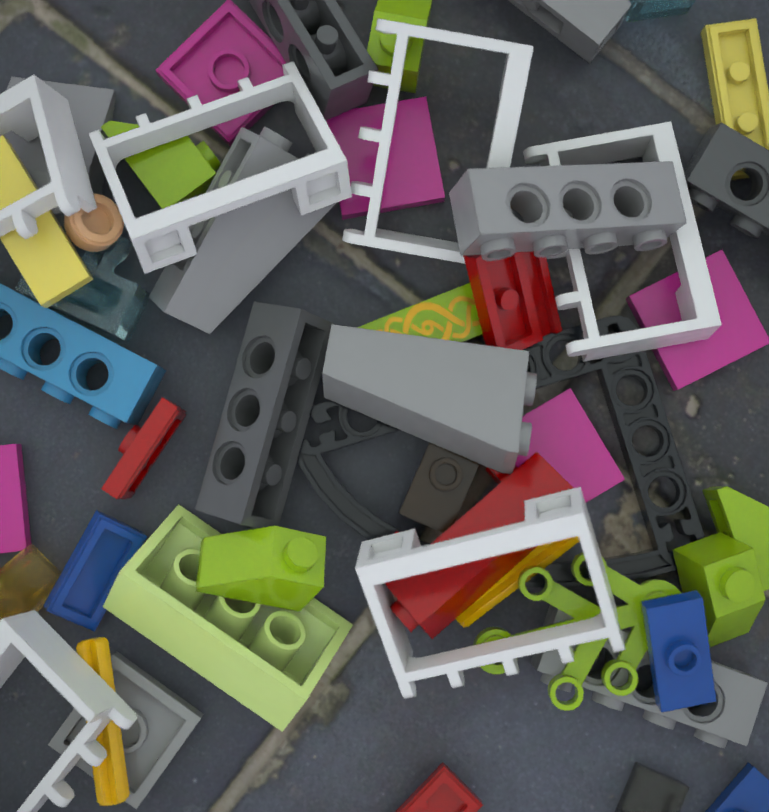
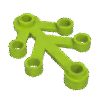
(582, 609)

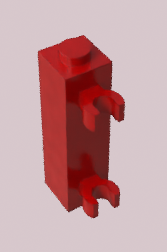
(444, 594)

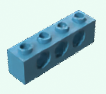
(130, 378)

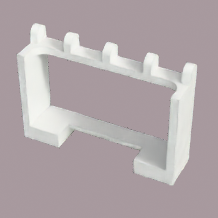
(35, 111)
(502, 141)
(314, 179)
(695, 293)
(401, 556)
(80, 685)

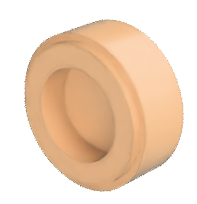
(95, 229)

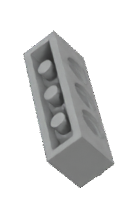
(591, 192)
(715, 722)

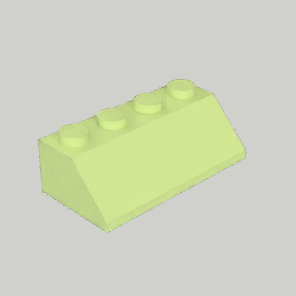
(247, 649)

